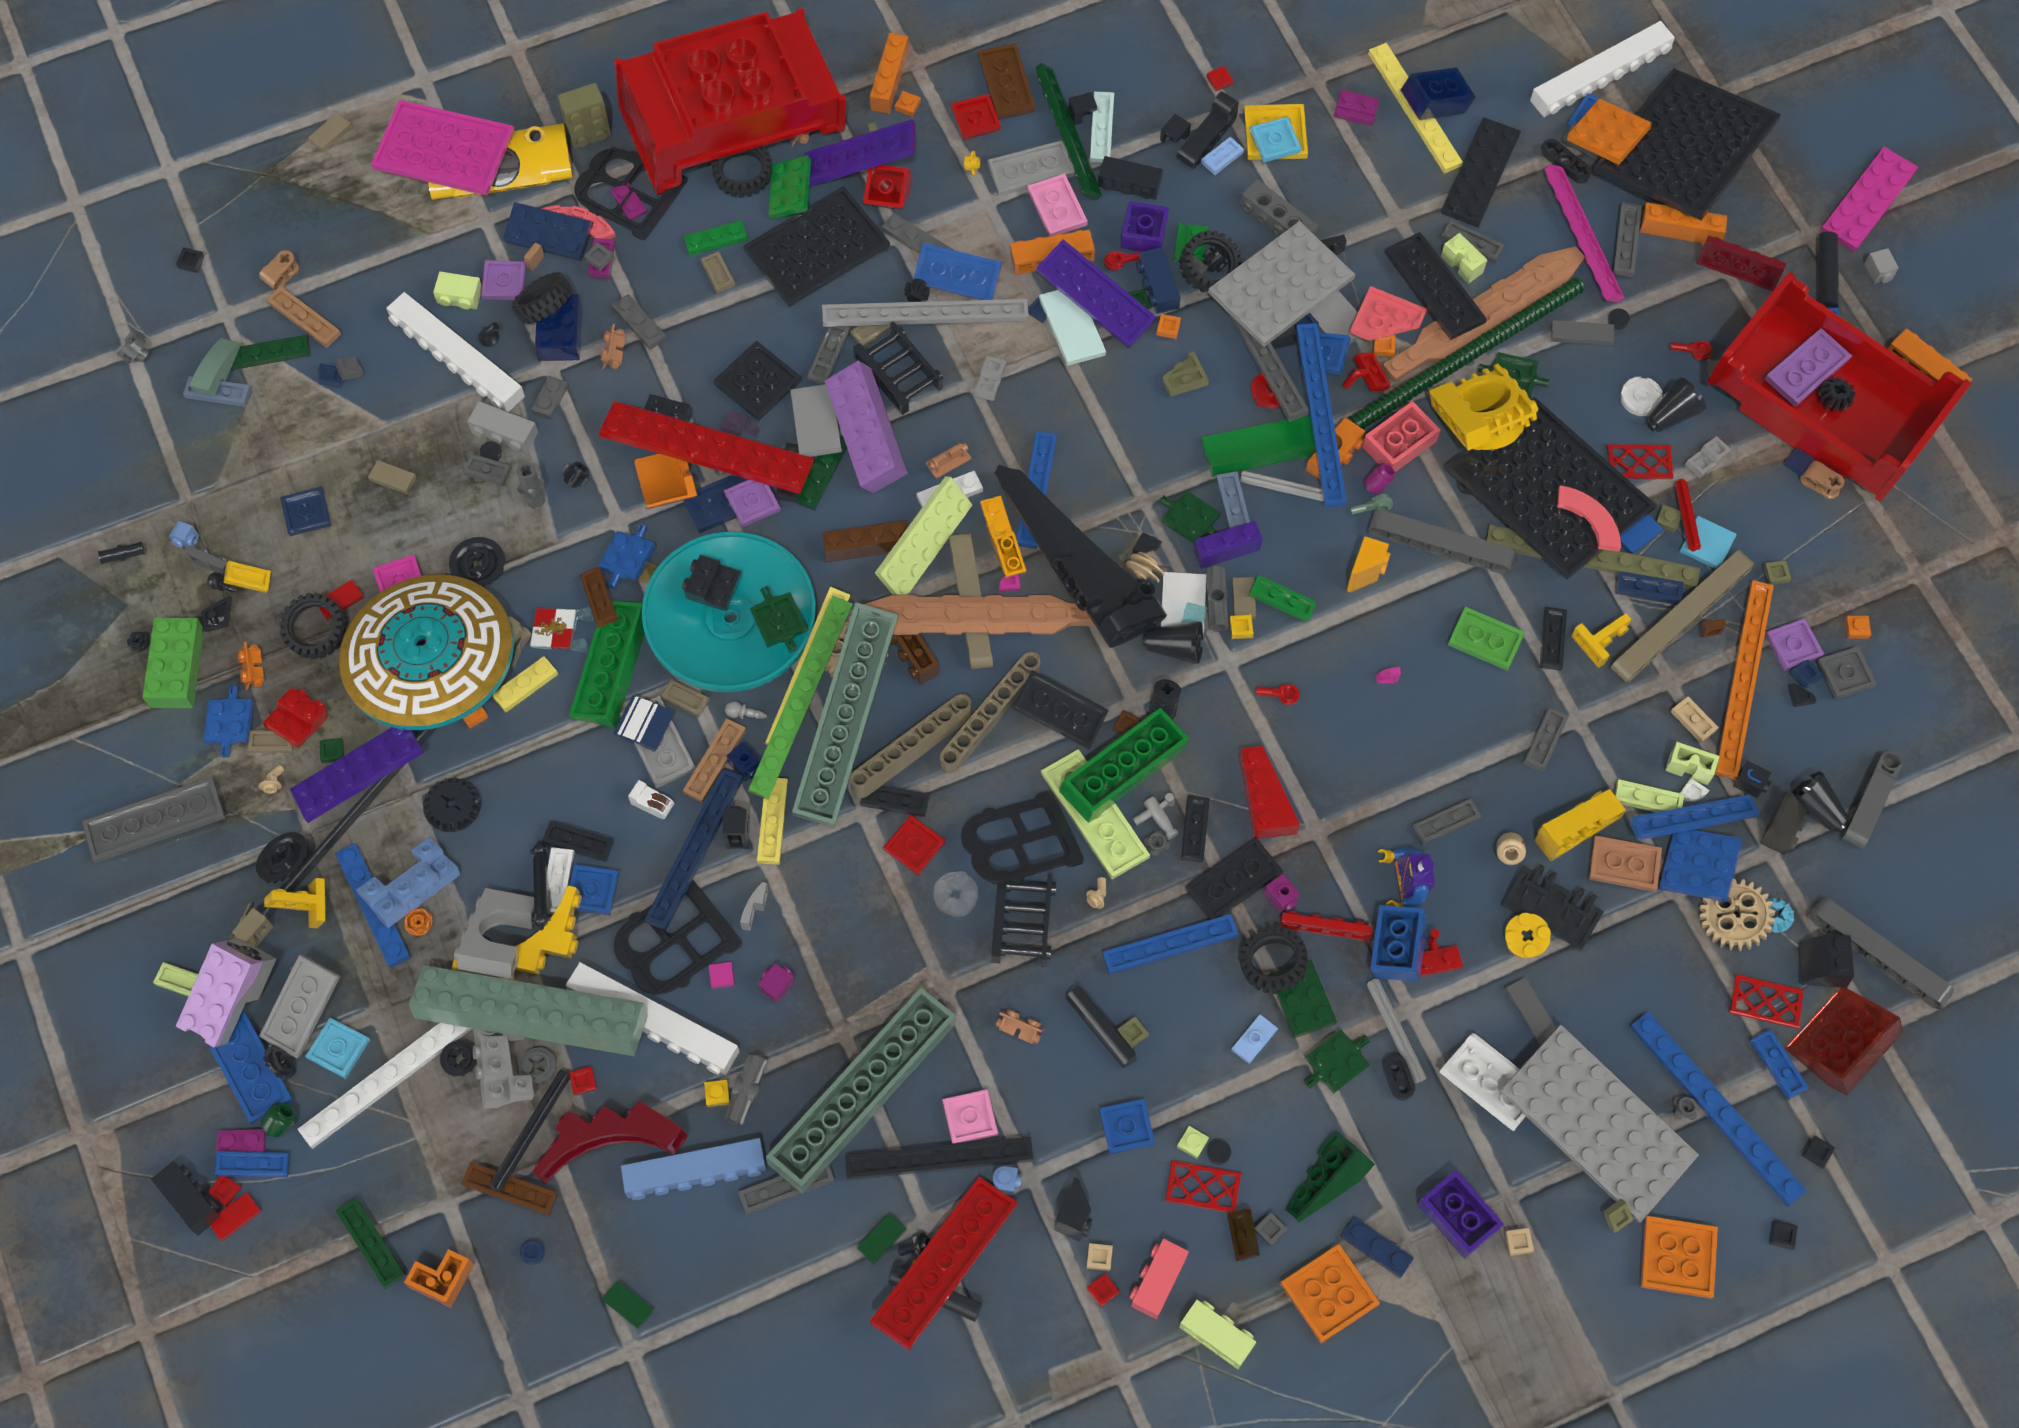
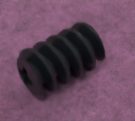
(1165, 696)

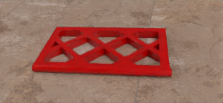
(1652, 474)
(1780, 989)
(1189, 1201)

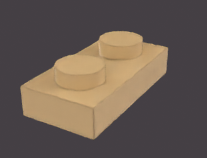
(1694, 719)

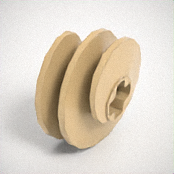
(1142, 567)

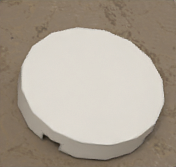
(1640, 395)

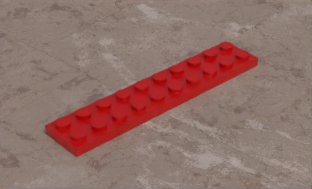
(706, 447)

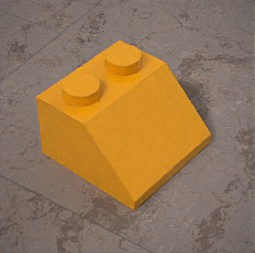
(1369, 563)

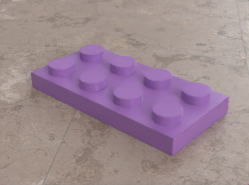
(1808, 367)

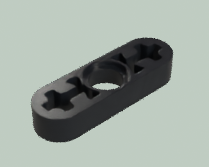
(1570, 170)

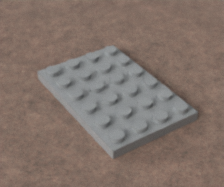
(1281, 283)

